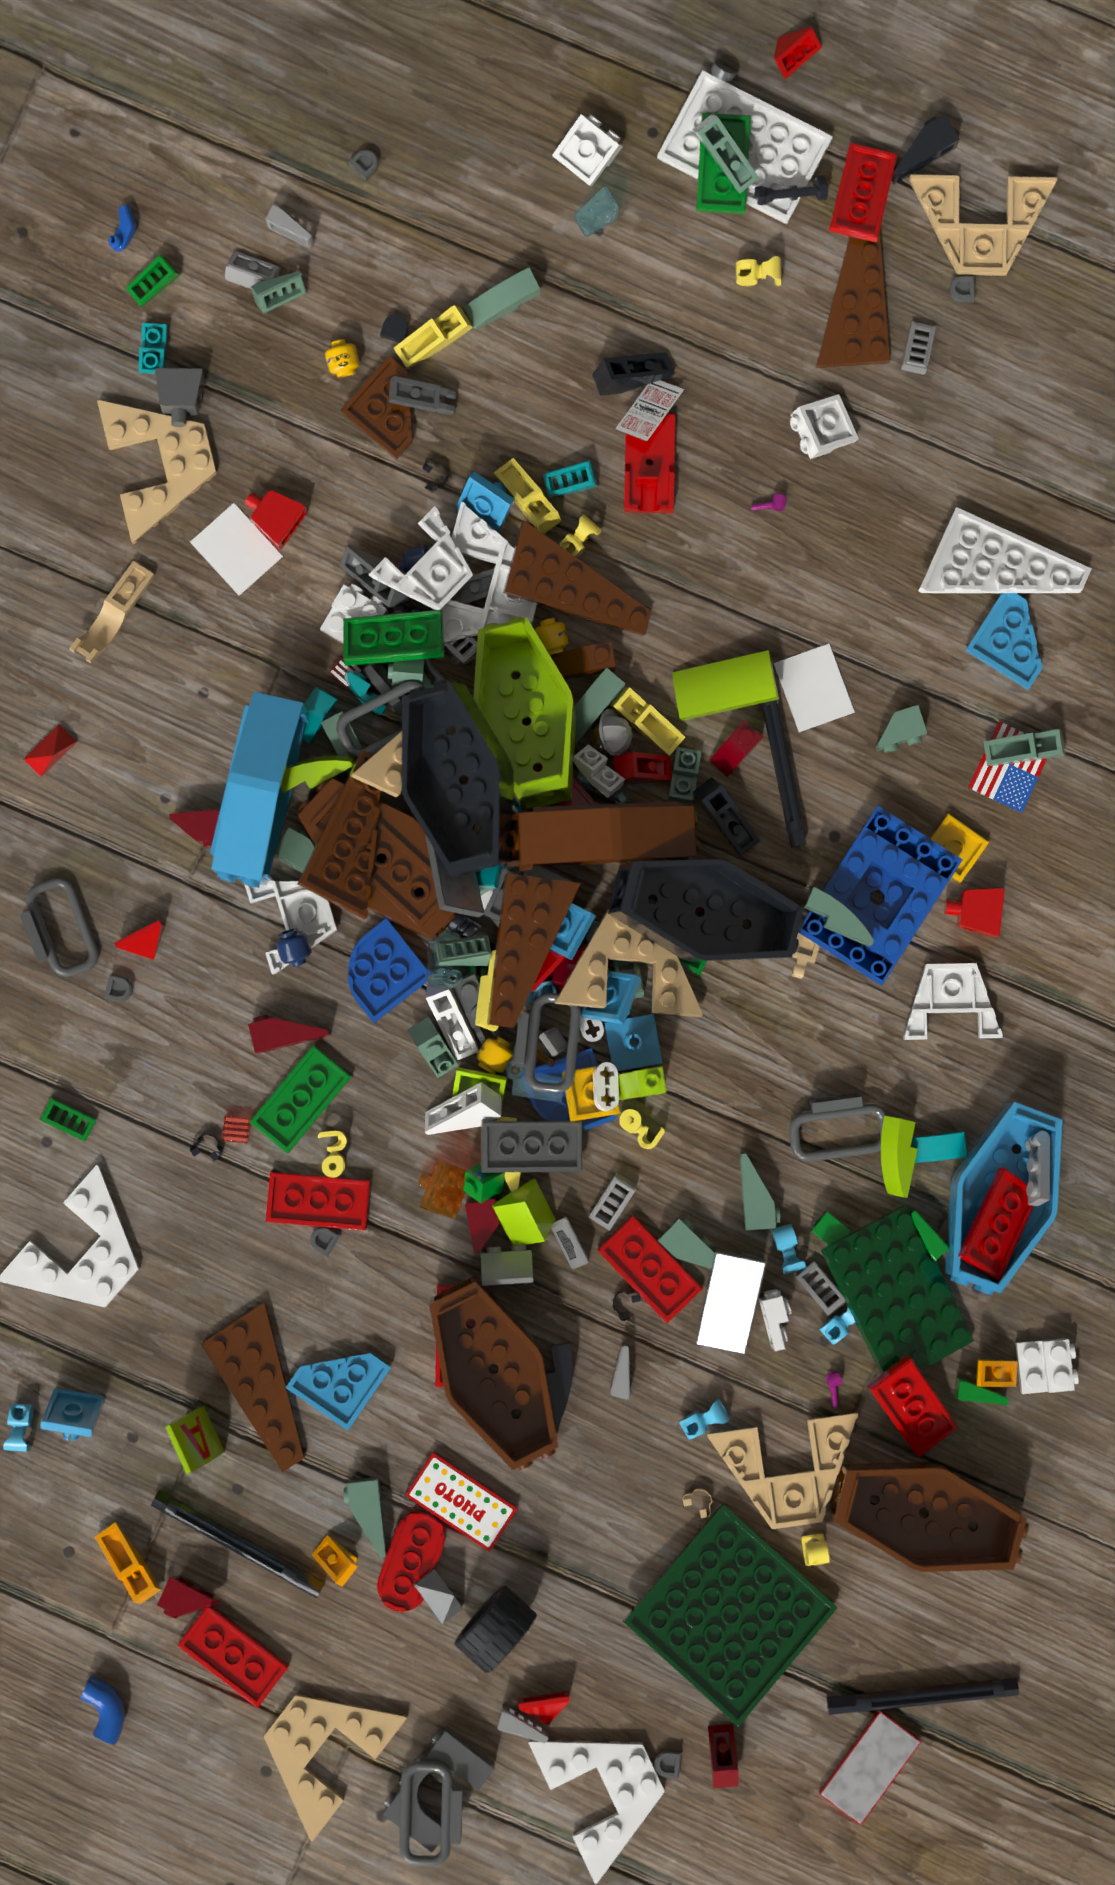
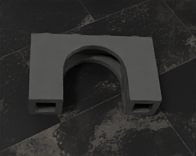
(458, 1757)

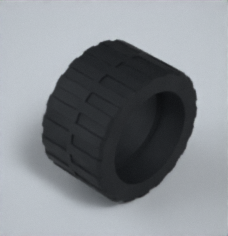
(495, 1629)

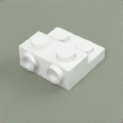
(588, 149)
(823, 426)
(350, 604)
(775, 1311)
(1046, 1366)

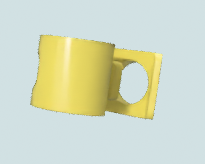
(749, 271)
(574, 543)
(631, 1122)
(335, 1163)
(815, 1552)

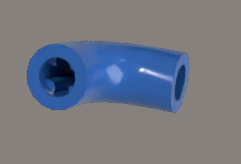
(110, 1709)

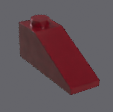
(273, 1033)

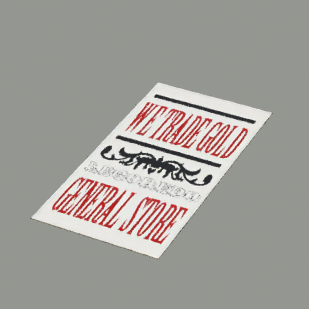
(649, 409)

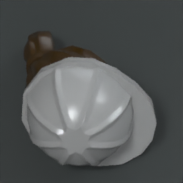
(611, 735)

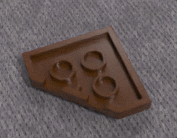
(380, 420)

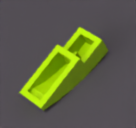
(315, 770)
(897, 1155)

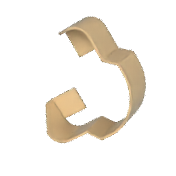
(687, 1502)

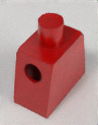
(276, 516)
(978, 910)

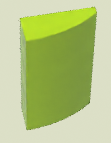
(725, 685)

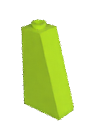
(641, 1083)

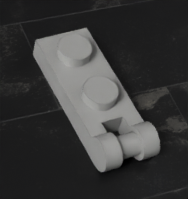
(1039, 1168)

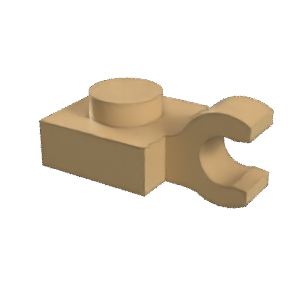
(806, 952)

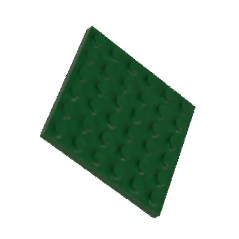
(730, 1615)

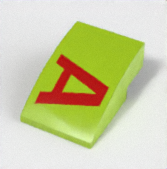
(195, 1439)

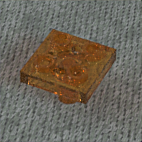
(443, 1189)

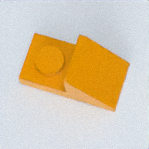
(996, 1373)
(335, 1560)

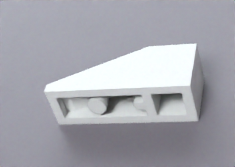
(452, 1020)
(464, 1110)

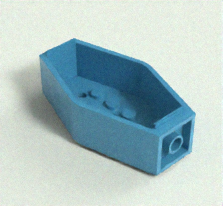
(253, 800)
(974, 1176)

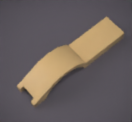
(113, 612)

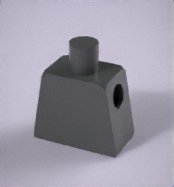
(180, 392)

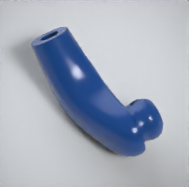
(125, 231)

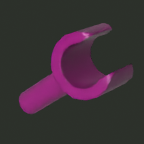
(777, 504)
(834, 1379)

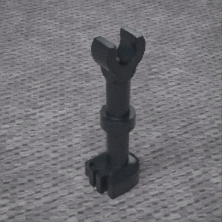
(767, 195)

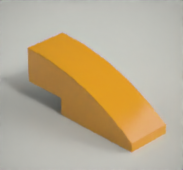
(127, 1563)

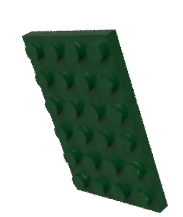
(897, 1293)

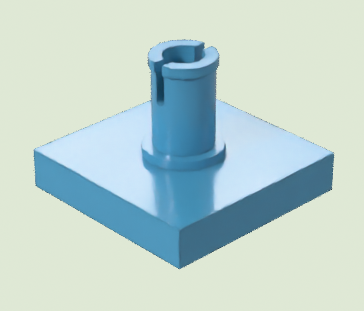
(486, 500)
(572, 931)
(620, 995)
(633, 1043)
(72, 1413)

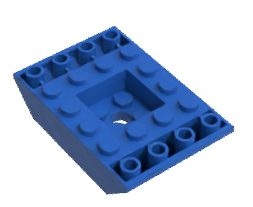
(908, 873)

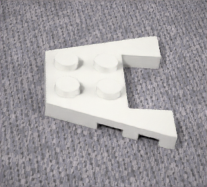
(436, 574)
(298, 910)
(951, 990)

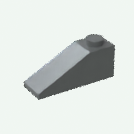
(360, 565)

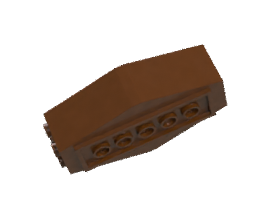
(603, 834)
(403, 871)
(488, 1397)
(943, 1536)

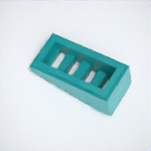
(578, 468)

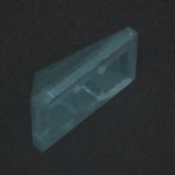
(597, 212)

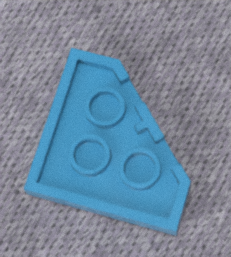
(1008, 641)
(340, 1385)

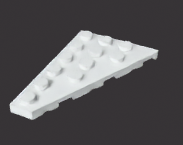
(990, 559)

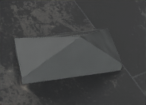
(438, 1596)

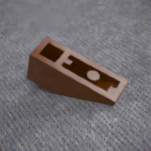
(585, 660)

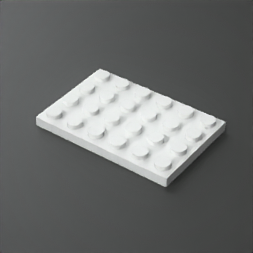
(780, 146)

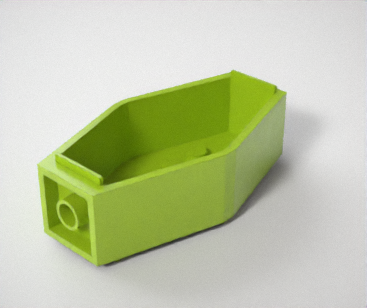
(535, 695)

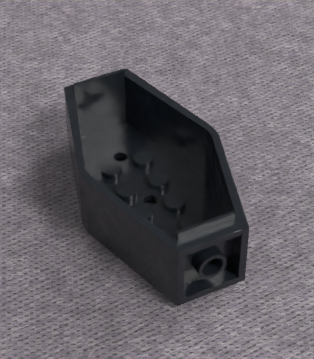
(433, 772)
(727, 900)

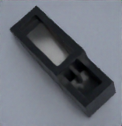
(560, 1379)

